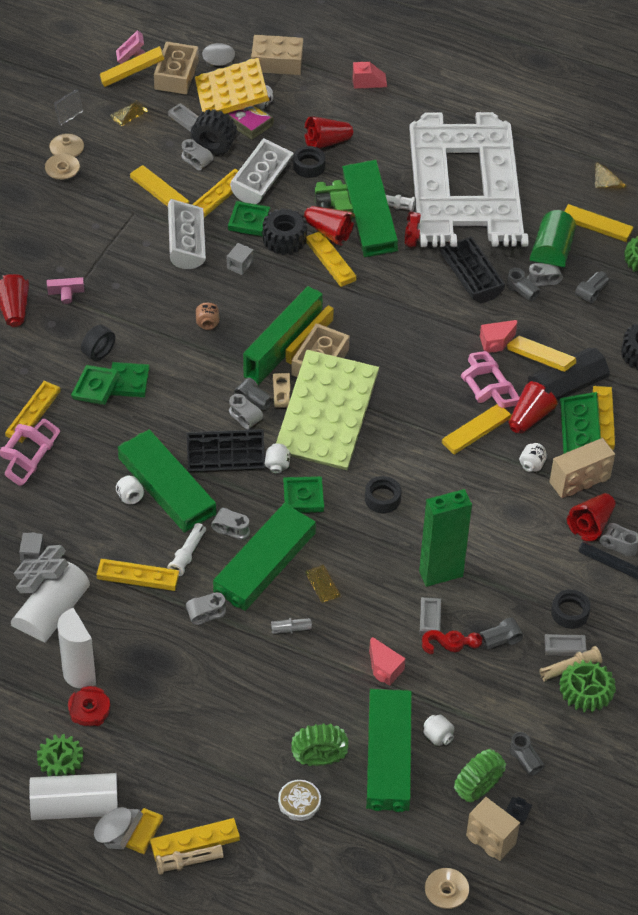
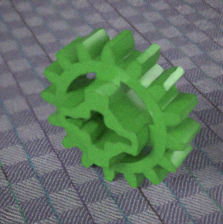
(68, 760)

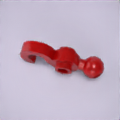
(452, 641)

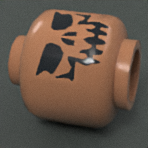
(207, 316)

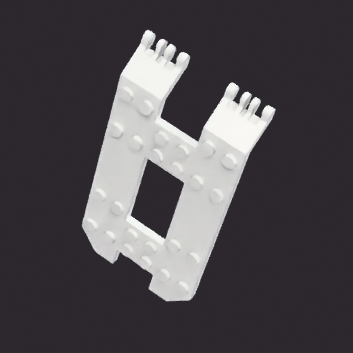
(439, 211)

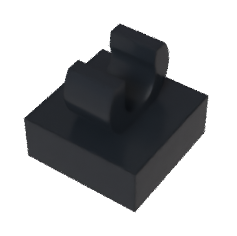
(519, 809)

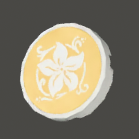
(299, 800)

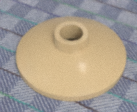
(67, 144)
(62, 166)
(449, 880)

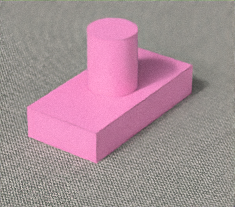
(130, 47)
(65, 288)

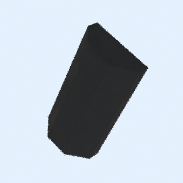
(473, 270)
(588, 370)
(225, 450)

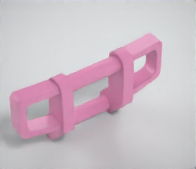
(493, 390)
(16, 457)

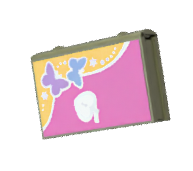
(251, 121)

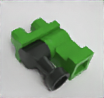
(332, 196)

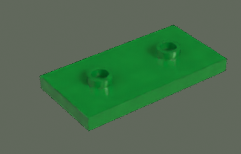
(580, 420)

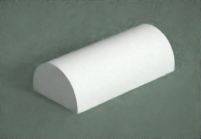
(260, 171)
(186, 234)
(46, 605)
(76, 651)
(73, 796)

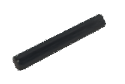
(609, 559)

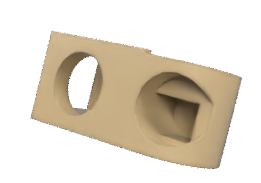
(281, 390)

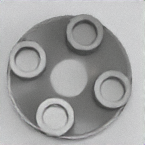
(218, 55)
(113, 825)

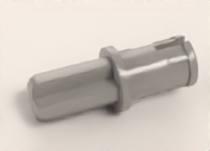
(290, 625)

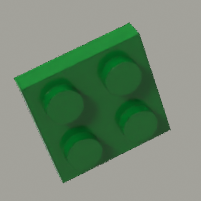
(248, 218)
(132, 379)
(95, 384)
(304, 493)

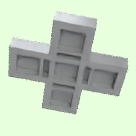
(47, 566)

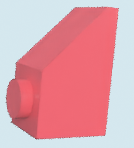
(368, 76)
(497, 335)
(385, 662)

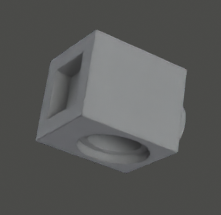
(240, 259)
(31, 546)

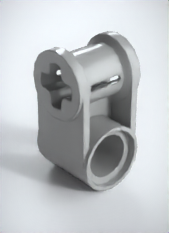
(196, 154)
(545, 274)
(244, 411)
(230, 522)
(621, 539)
(205, 609)

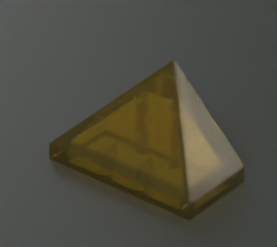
(129, 113)
(606, 179)
(322, 583)

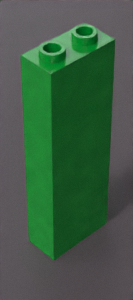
(370, 208)
(271, 345)
(166, 480)
(445, 537)
(264, 557)
(389, 750)

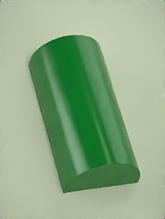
(554, 238)

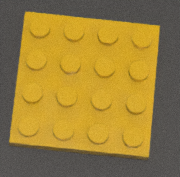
(232, 87)

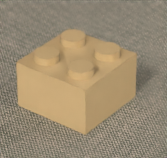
(492, 829)

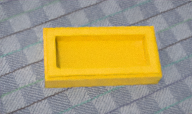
(144, 831)

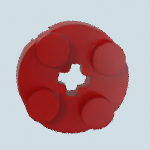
(411, 230)
(92, 716)

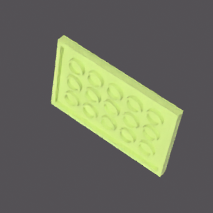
(327, 409)

